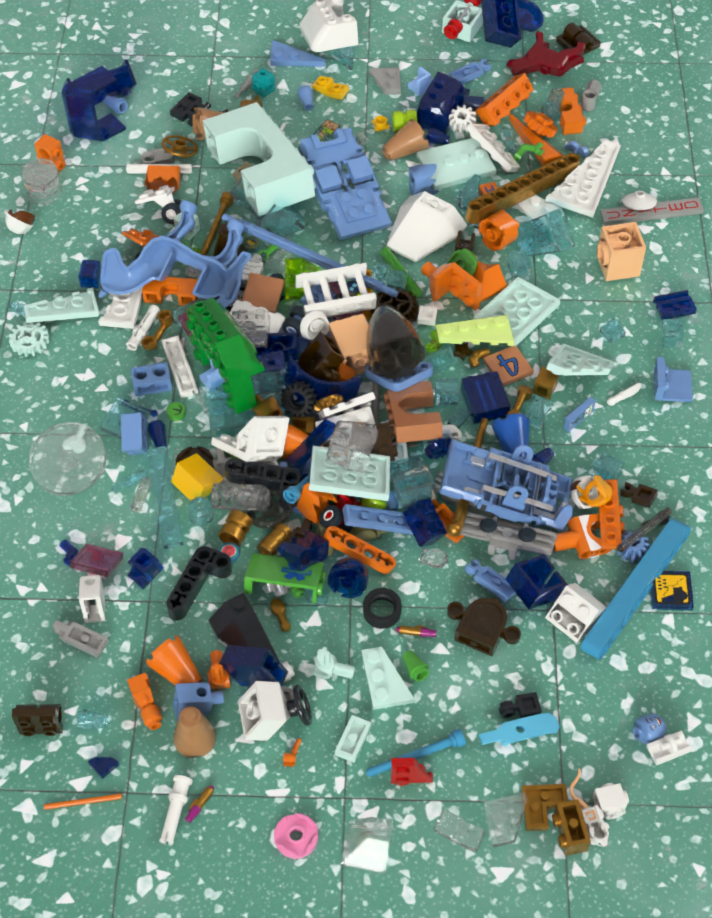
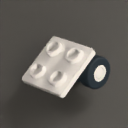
(163, 198)

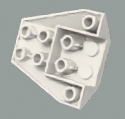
(424, 226)

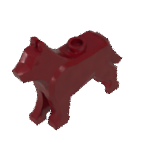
(546, 60)

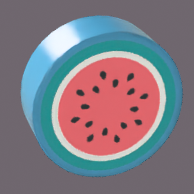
(230, 549)

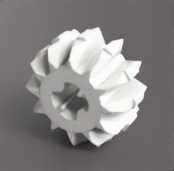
(456, 118)

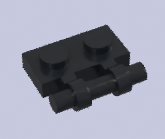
(185, 107)

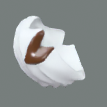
(575, 494)

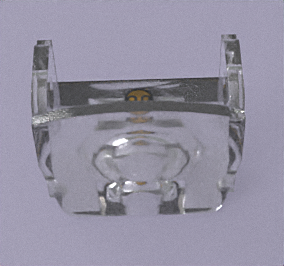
(352, 442)
(240, 496)

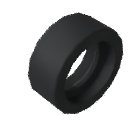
(382, 594)

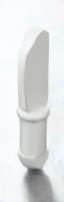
(624, 394)

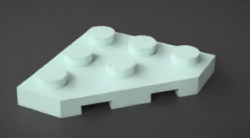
(574, 361)

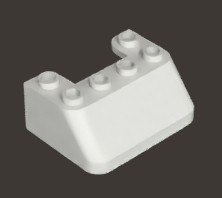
(327, 26)

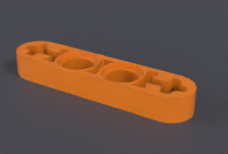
(360, 547)

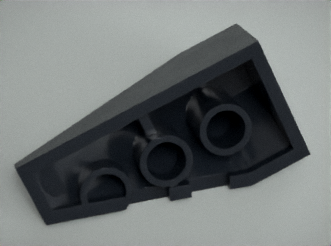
(239, 625)

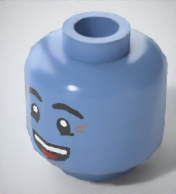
(649, 728)

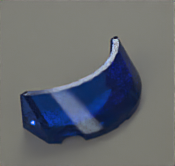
(348, 388)

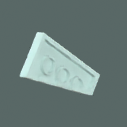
(72, 307)

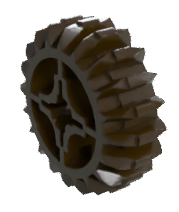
(404, 303)

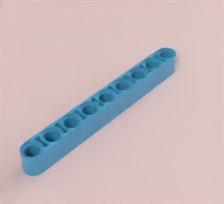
(635, 589)

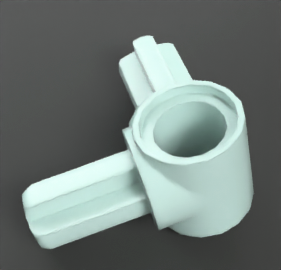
(327, 666)

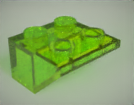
(295, 267)

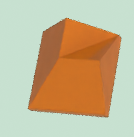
(491, 279)

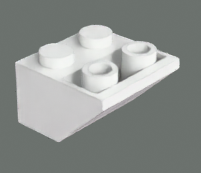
(575, 612)

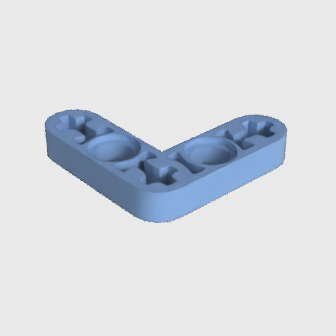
(421, 372)

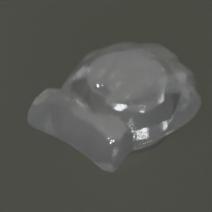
(434, 558)

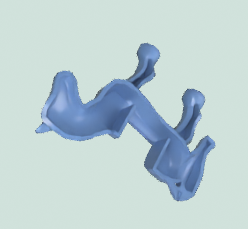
(162, 252)

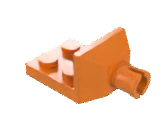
(453, 279)

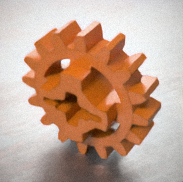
(540, 124)

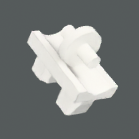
(668, 747)

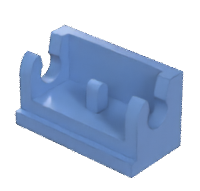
(134, 433)

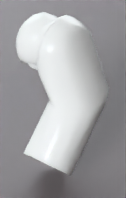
(452, 432)

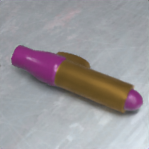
(418, 630)
(197, 805)

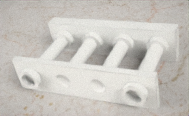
(339, 306)

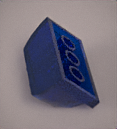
(439, 100)

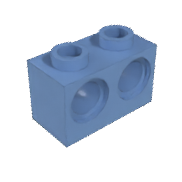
(151, 379)

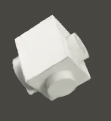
(611, 800)

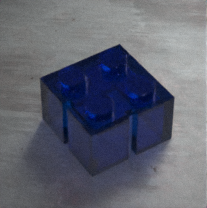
(529, 580)

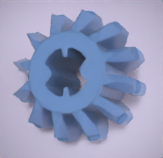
(636, 550)

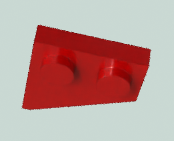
(409, 771)

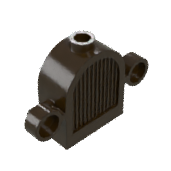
(321, 358)
(482, 625)

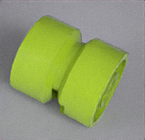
(399, 118)

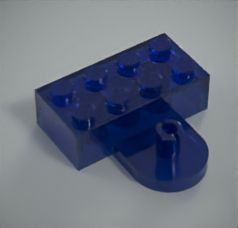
(507, 17)

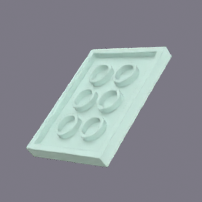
(457, 162)
(524, 306)
(335, 479)

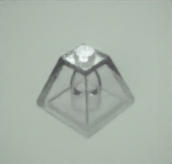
(368, 844)

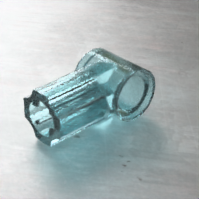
(552, 106)

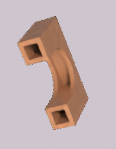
(410, 426)

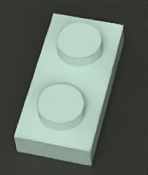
(353, 738)

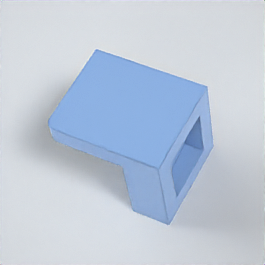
(421, 83)
(211, 377)

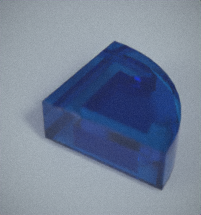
(103, 765)

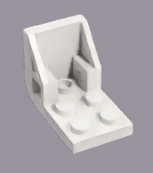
(258, 441)

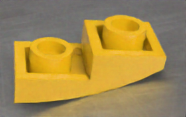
(327, 87)

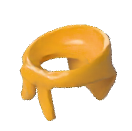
(602, 486)

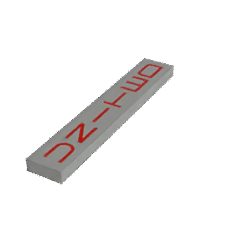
(662, 210)

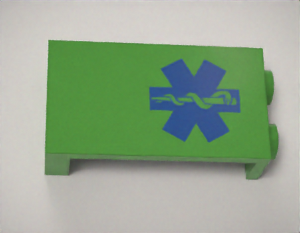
(280, 572)

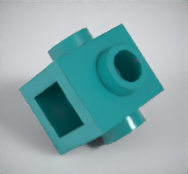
(263, 82)

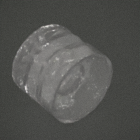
(41, 181)

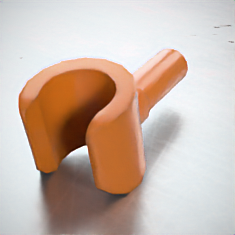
(289, 759)

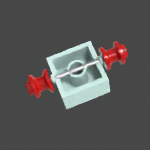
(463, 20)

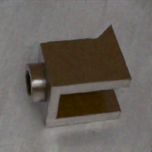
(466, 244)

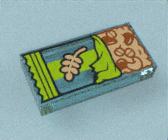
(326, 130)

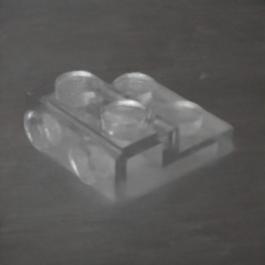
(255, 325)

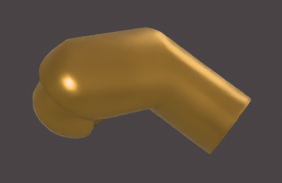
(479, 354)

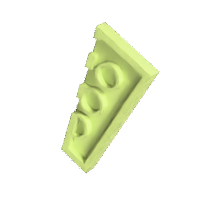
(488, 329)

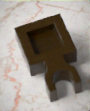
(641, 495)

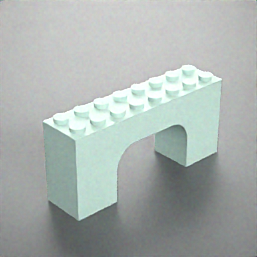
(249, 131)

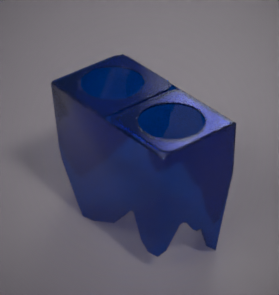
(313, 544)

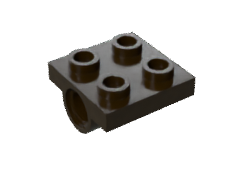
(573, 34)
(35, 720)

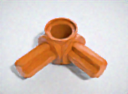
(217, 675)

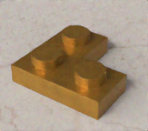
(538, 801)

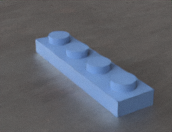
(375, 519)

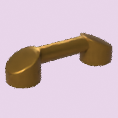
(166, 319)
(523, 393)

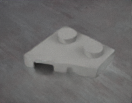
(387, 79)

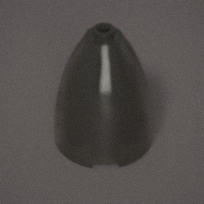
(392, 344)

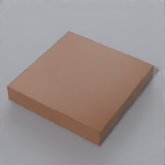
(263, 291)

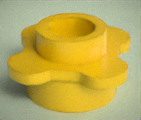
(380, 123)

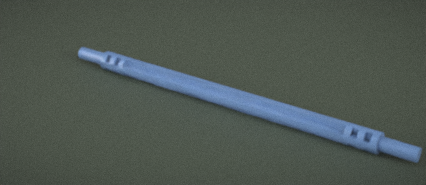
(307, 254)

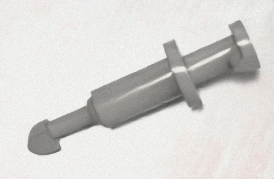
(246, 84)

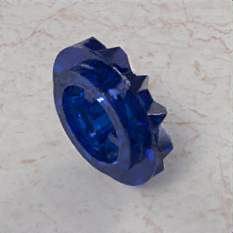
(438, 448)

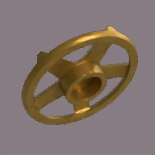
(179, 145)

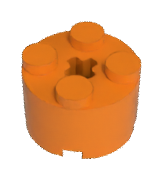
(498, 230)

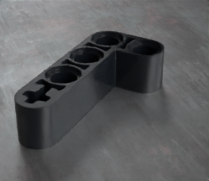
(261, 478)
(195, 583)

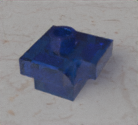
(144, 567)

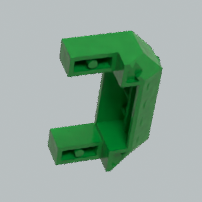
(223, 341)

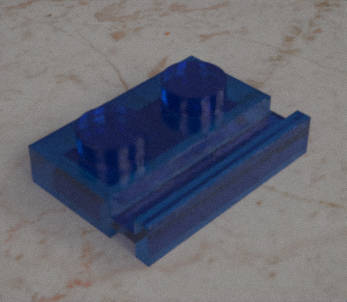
(674, 305)

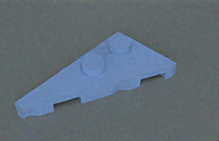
(288, 56)

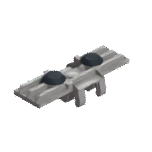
(508, 535)

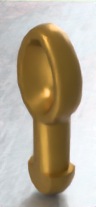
(278, 609)

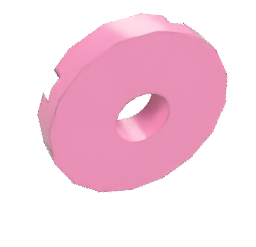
(299, 848)

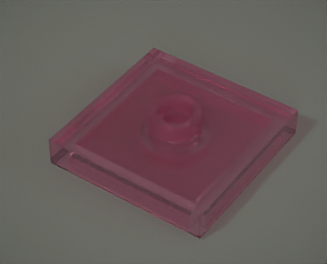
(96, 560)

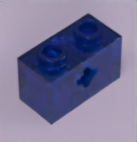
(424, 522)

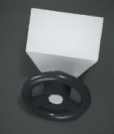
(266, 709)

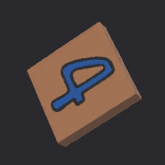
(509, 364)

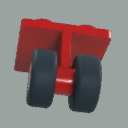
(333, 514)

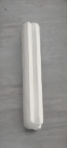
(142, 168)

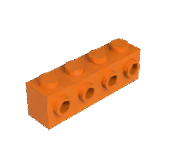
(505, 99)

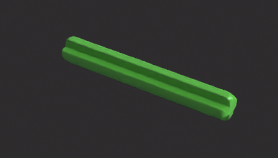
(396, 265)

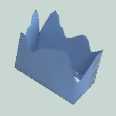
(420, 179)

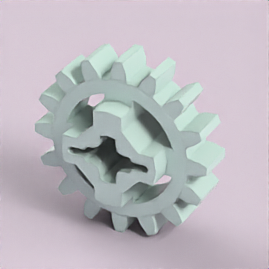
(29, 339)

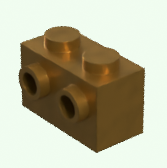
(572, 827)

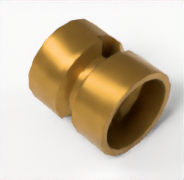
(235, 528)

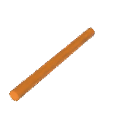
(83, 801)

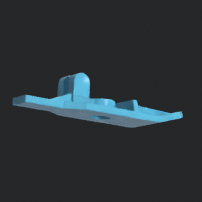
(531, 727)

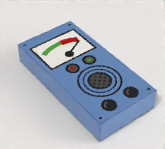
(579, 414)

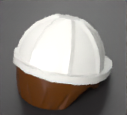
(19, 222)

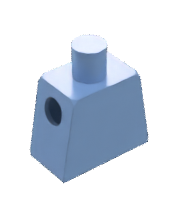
(195, 695)

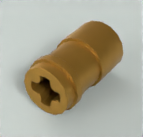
(277, 536)

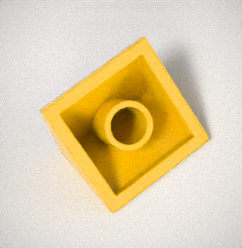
(195, 477)

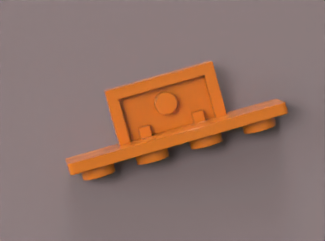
(610, 515)

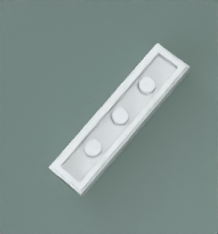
(179, 366)

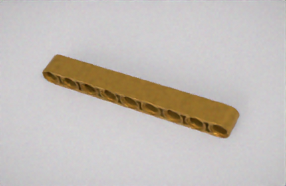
(521, 188)

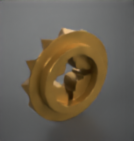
(329, 401)

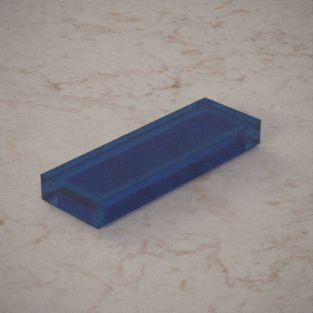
(316, 438)

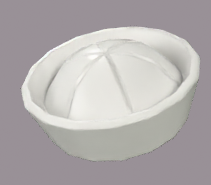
(313, 323)

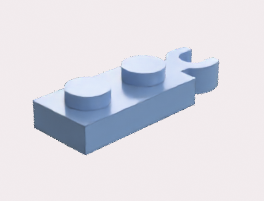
(471, 71)
(490, 580)

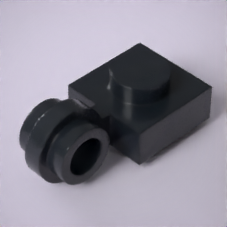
(526, 705)

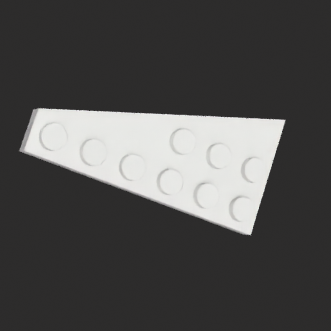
(586, 183)

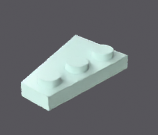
(383, 680)

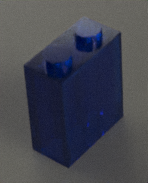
(485, 397)
(252, 665)

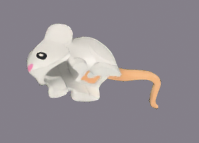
(593, 818)

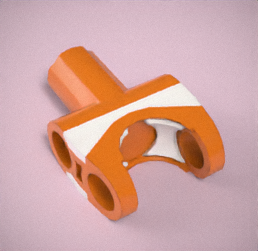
(581, 537)

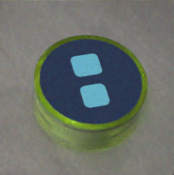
(353, 288)

